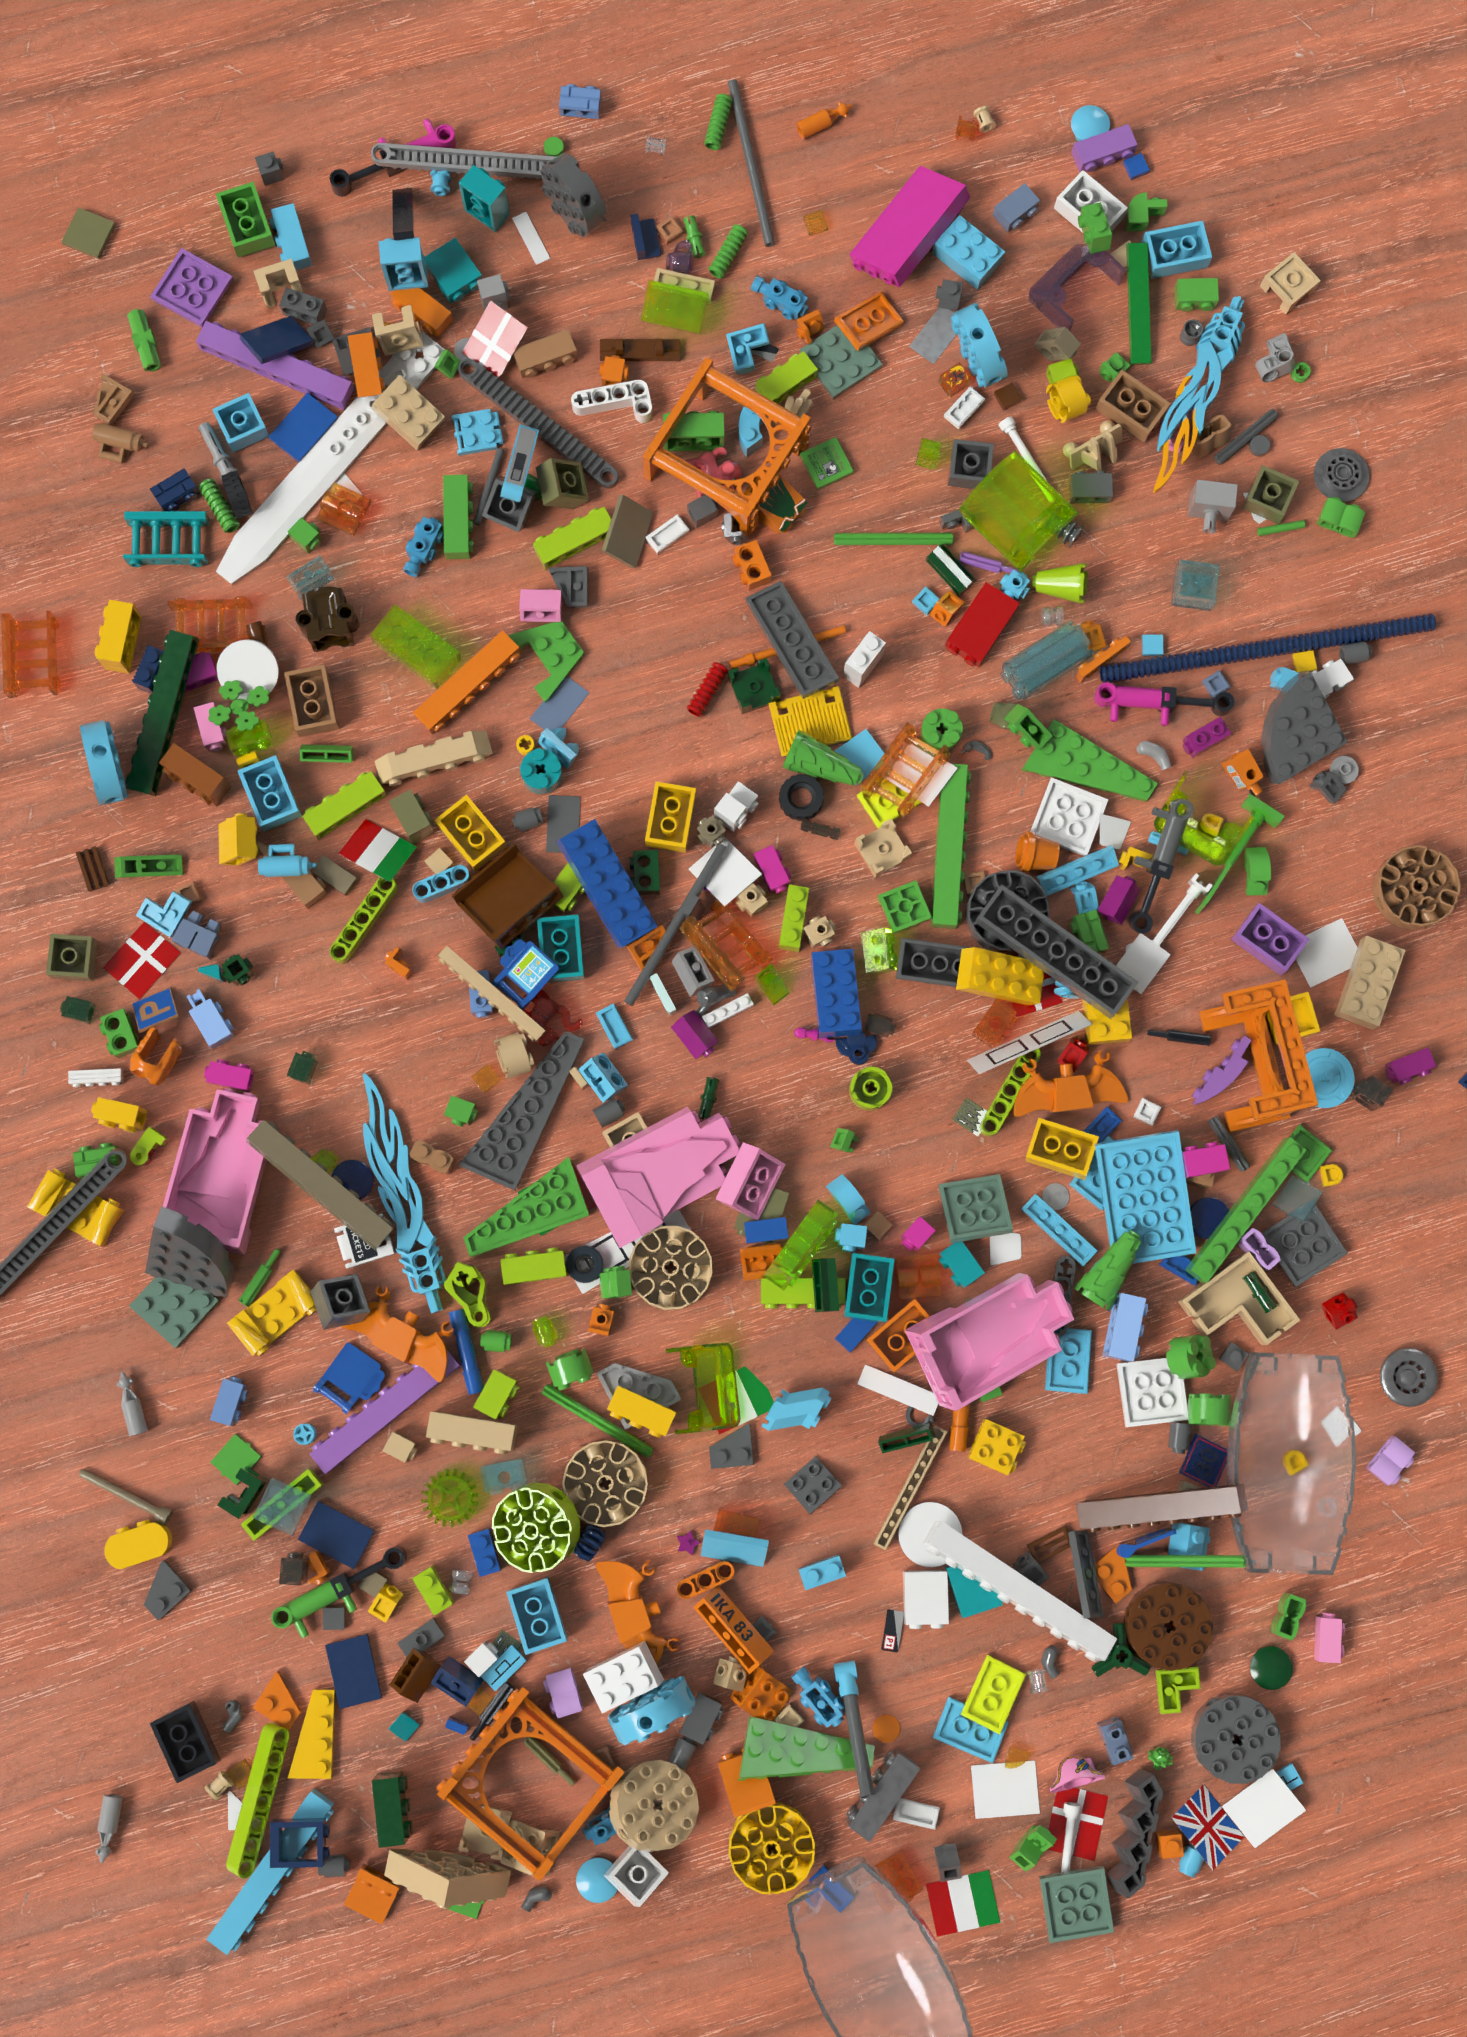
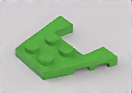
(555, 650)

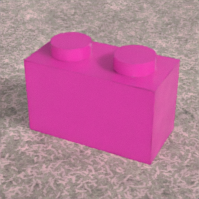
(1205, 1160)
(917, 1234)

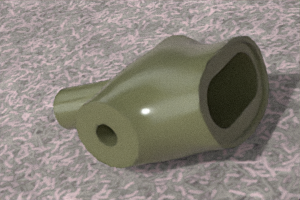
(999, 712)

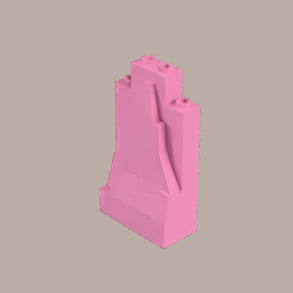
(217, 1170)
(658, 1171)
(989, 1338)

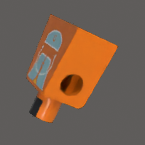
(1244, 771)

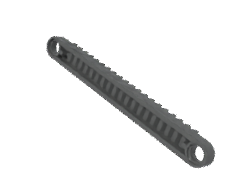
(530, 416)
(59, 1218)

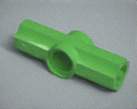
(144, 340)

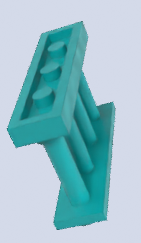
(157, 520)

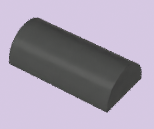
(928, 962)

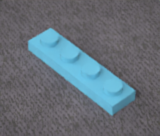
(1078, 870)
(1059, 1230)

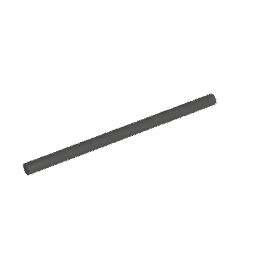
(751, 163)
(674, 926)

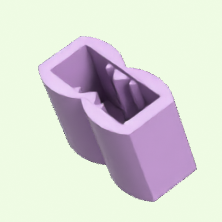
(1262, 1252)
(1391, 1460)
(564, 1692)

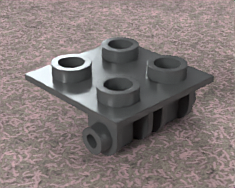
(812, 1485)

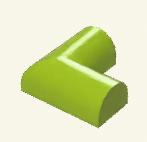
(1169, 1686)

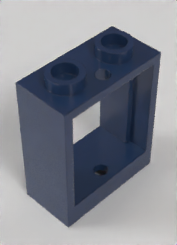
(323, 1852)

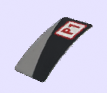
(767, 352)
(892, 1630)

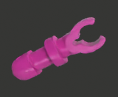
(804, 1033)

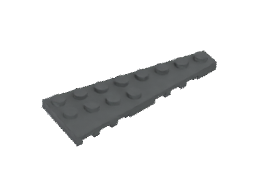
(512, 1137)

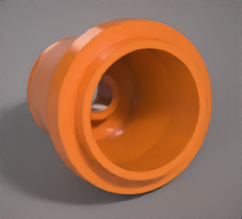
(1036, 852)

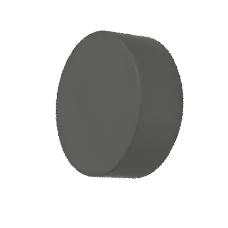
(1259, 445)

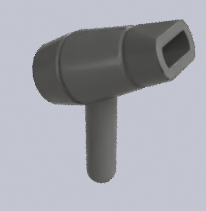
(711, 996)

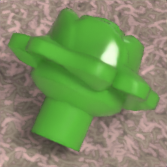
(1160, 1758)

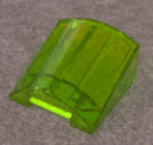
(1016, 510)

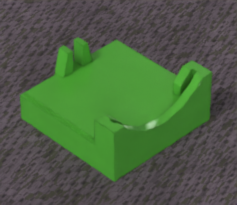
(904, 907)

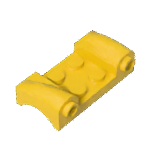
(95, 1219)
(273, 1313)

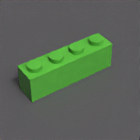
(457, 516)

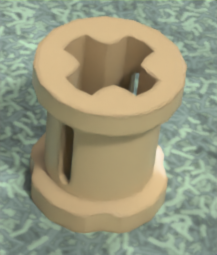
(984, 119)
(219, 1785)

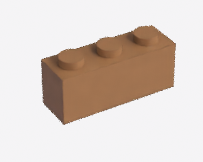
(545, 354)

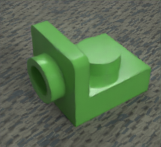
(1112, 367)

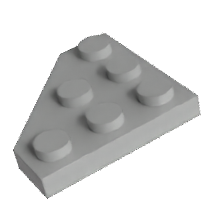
(645, 1384)

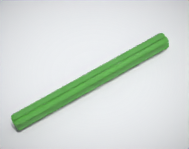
(893, 538)
(597, 1420)
(1231, 1561)

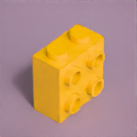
(237, 840)
(115, 1113)
(996, 1447)

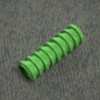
(718, 121)
(728, 251)
(219, 506)

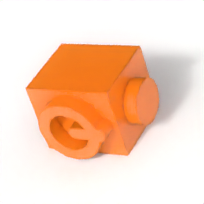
(613, 370)

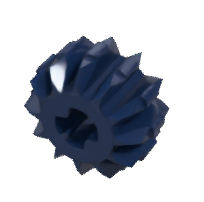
(589, 1542)

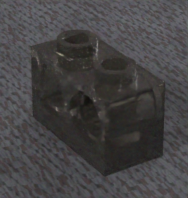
(1371, 1093)
(294, 1569)

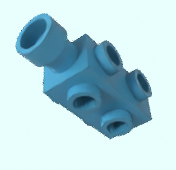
(781, 300)
(428, 540)
(819, 1701)
(602, 1831)

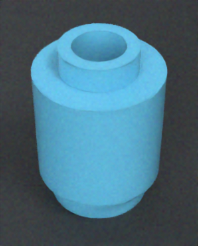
(1191, 1862)

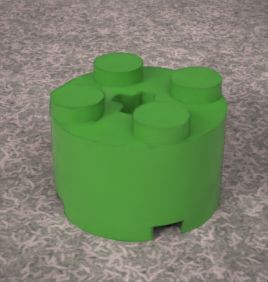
(948, 722)
(1190, 1356)
(570, 1368)
(1209, 1409)

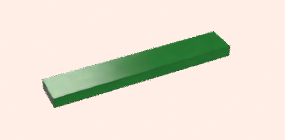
(1138, 303)

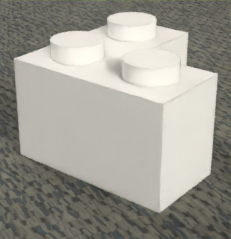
(735, 806)

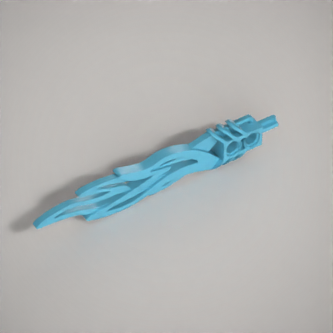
(418, 1228)

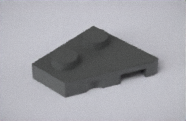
(573, 585)

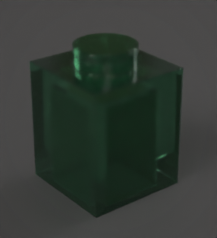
(77, 1010)
(302, 1067)

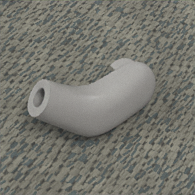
(1156, 752)

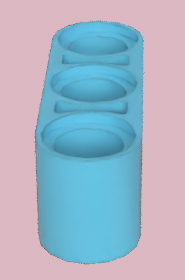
(431, 882)

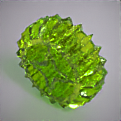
(443, 1490)

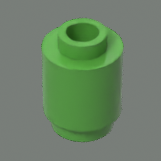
(496, 1341)

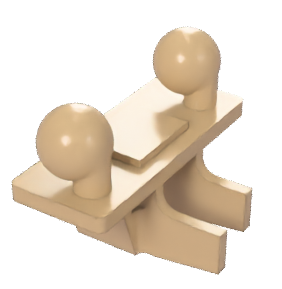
(1090, 451)

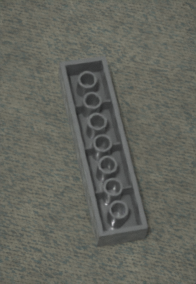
(1056, 952)

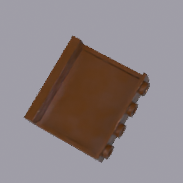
(507, 896)

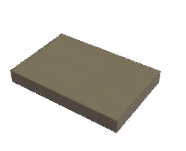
(627, 531)

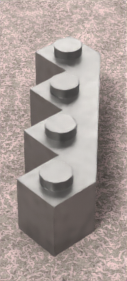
(1135, 1844)

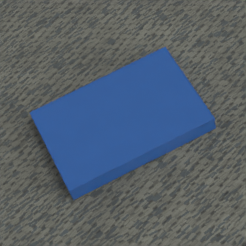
(302, 427)

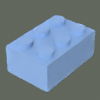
(1125, 1328)

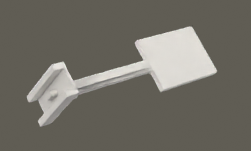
(1145, 955)

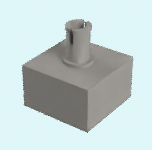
(1212, 502)

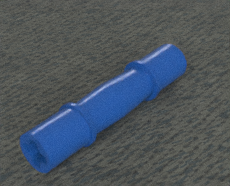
(466, 1351)

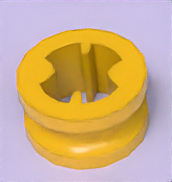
(528, 739)

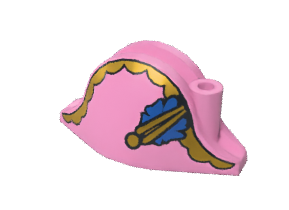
(1075, 1772)

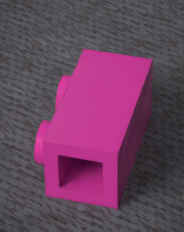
(772, 870)
(229, 1076)

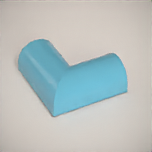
(742, 342)

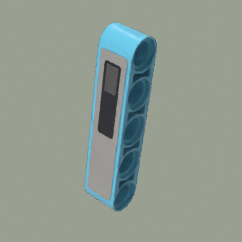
(519, 463)

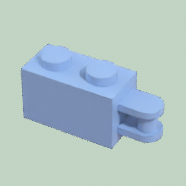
(210, 1020)

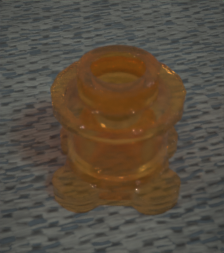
(965, 128)

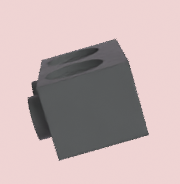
(302, 306)

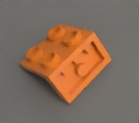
(762, 1695)
(372, 1894)

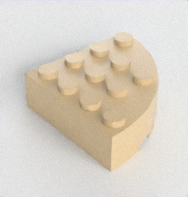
(447, 1876)

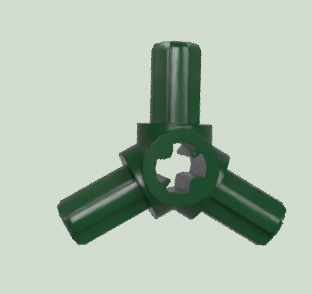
(1126, 1661)

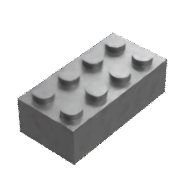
(889, 1786)

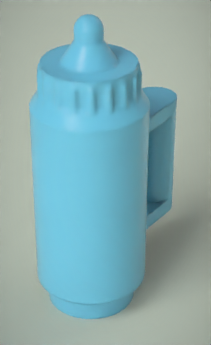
(284, 865)

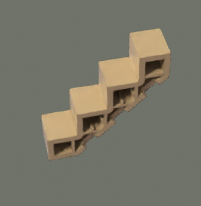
(443, 754)

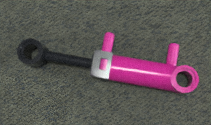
(433, 139)
(1161, 699)

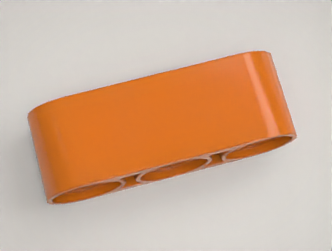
(697, 1587)

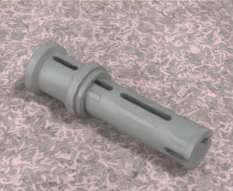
(221, 459)

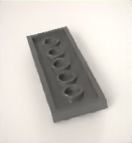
(792, 639)

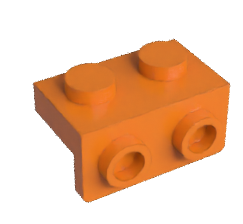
(757, 1260)

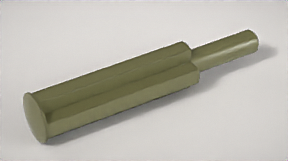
(547, 1758)

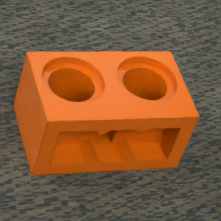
(755, 564)

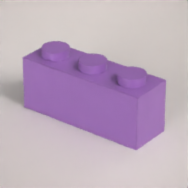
(1104, 148)

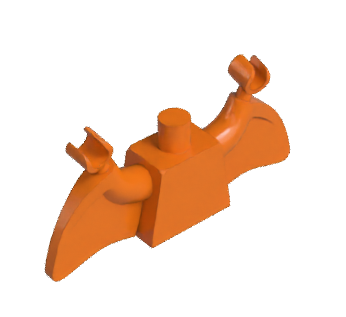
(1068, 1091)
(404, 1341)
(628, 1607)

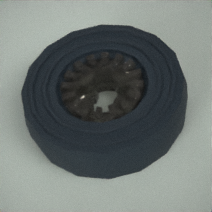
(580, 1254)

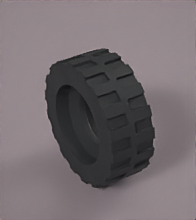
(236, 494)
(790, 808)

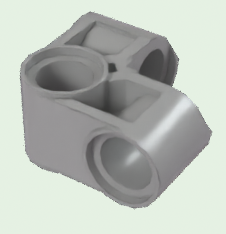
(1273, 364)

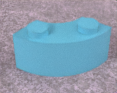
(748, 431)

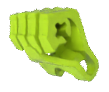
(470, 1303)

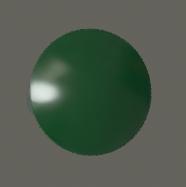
(1271, 1668)

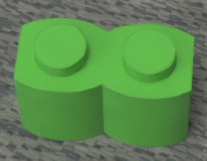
(1341, 517)
(615, 1282)
(1287, 1619)

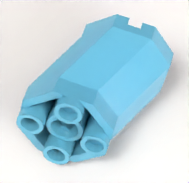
(797, 1409)

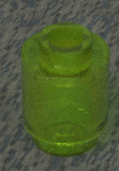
(544, 1331)

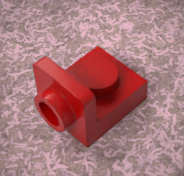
(1074, 1053)

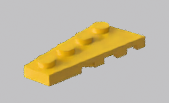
(315, 1745)

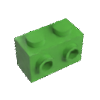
(1095, 228)
(1028, 727)

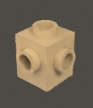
(756, 904)
(816, 938)
(730, 1674)

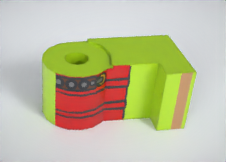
(145, 1147)

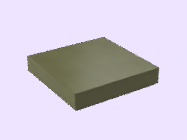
(88, 233)

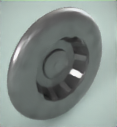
(1346, 467)
(1408, 1377)

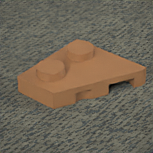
(111, 400)

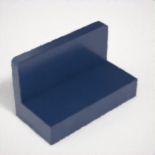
(645, 238)
(457, 1681)

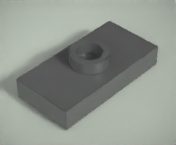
(422, 1637)

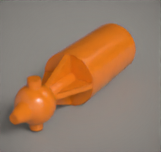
(821, 120)

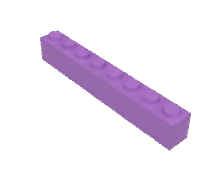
(285, 370)
(376, 1416)

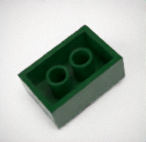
(391, 1809)

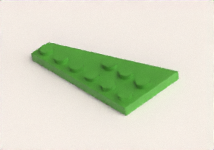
(1083, 763)
(793, 1751)

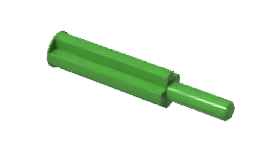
(258, 1280)

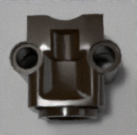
(327, 618)

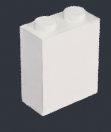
(864, 659)
(925, 1598)

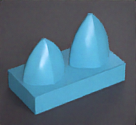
(553, 741)

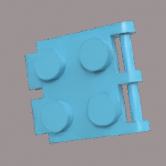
(477, 431)

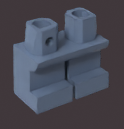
(196, 938)
(1115, 1740)

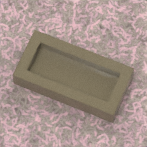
(334, 875)

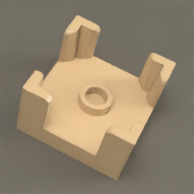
(275, 278)
(1290, 281)
(398, 336)
(882, 849)
(477, 1840)

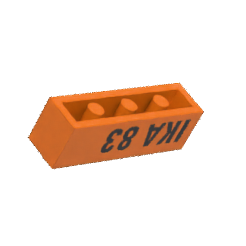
(733, 1629)

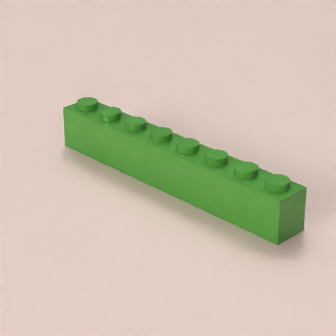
(949, 850)
(1245, 1209)

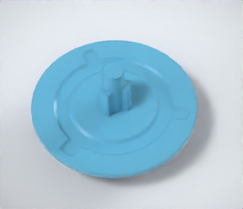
(1331, 1076)

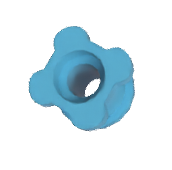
(440, 182)

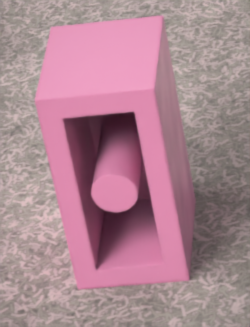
(540, 605)

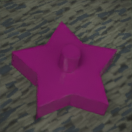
(687, 1543)

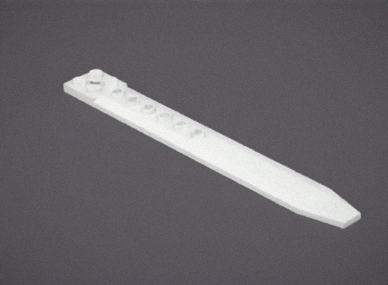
(320, 468)

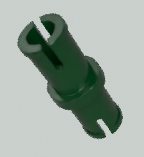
(708, 1098)
(1259, 1292)

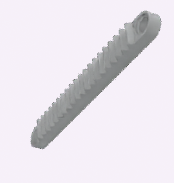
(460, 160)

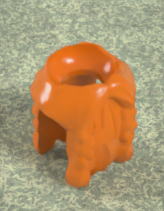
(154, 1074)

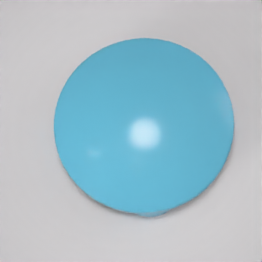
(1089, 122)
(592, 1883)

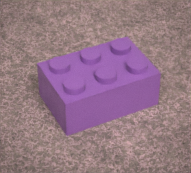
(1270, 939)

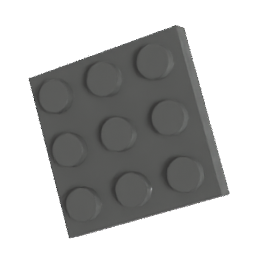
(1304, 1246)

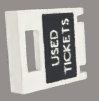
(360, 1252)

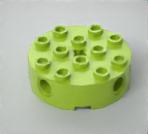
(536, 1527)

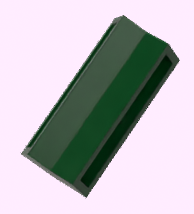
(950, 569)
(825, 1285)
(906, 1435)

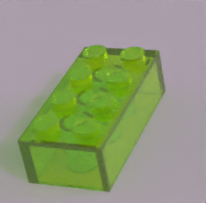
(415, 646)
(802, 1246)

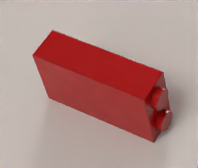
(981, 625)

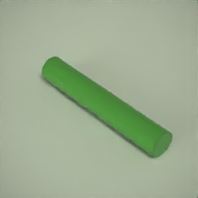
(1281, 528)

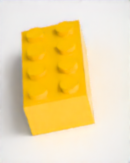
(999, 976)

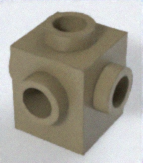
(711, 838)

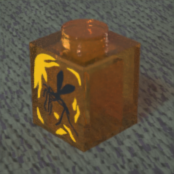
(955, 379)

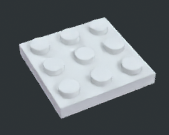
(1069, 816)
(1151, 1393)

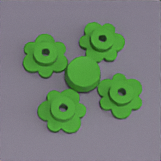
(239, 706)

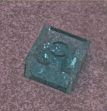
(1195, 585)

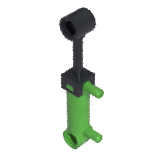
(331, 1591)

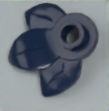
(857, 1043)

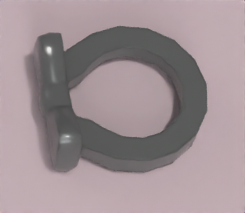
(930, 1418)

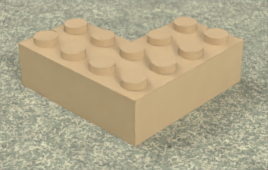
(1229, 1294)

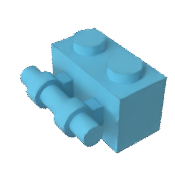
(1189, 1541)

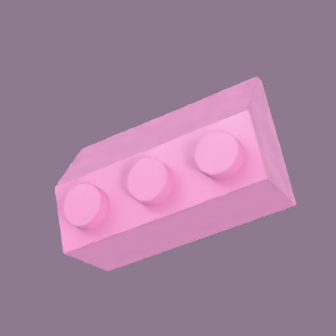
(750, 1181)

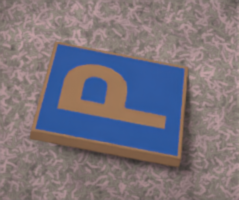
(155, 1010)

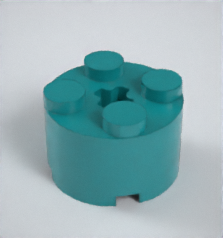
(539, 760)

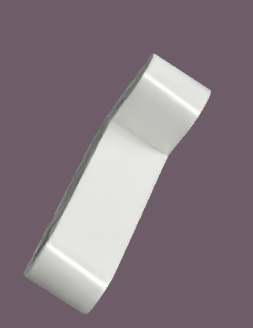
(611, 402)

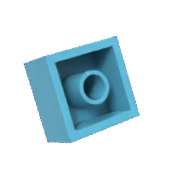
(240, 422)

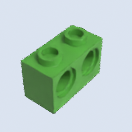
(124, 1031)

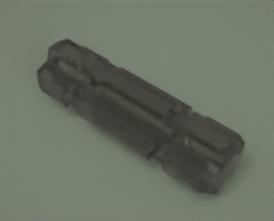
(820, 829)

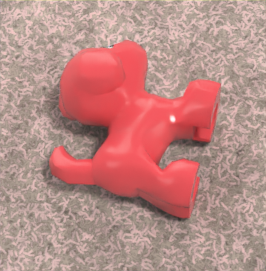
(707, 463)

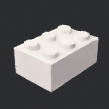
(1084, 192)
(623, 1677)

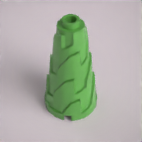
(820, 761)
(1109, 1273)

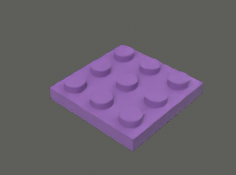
(191, 287)

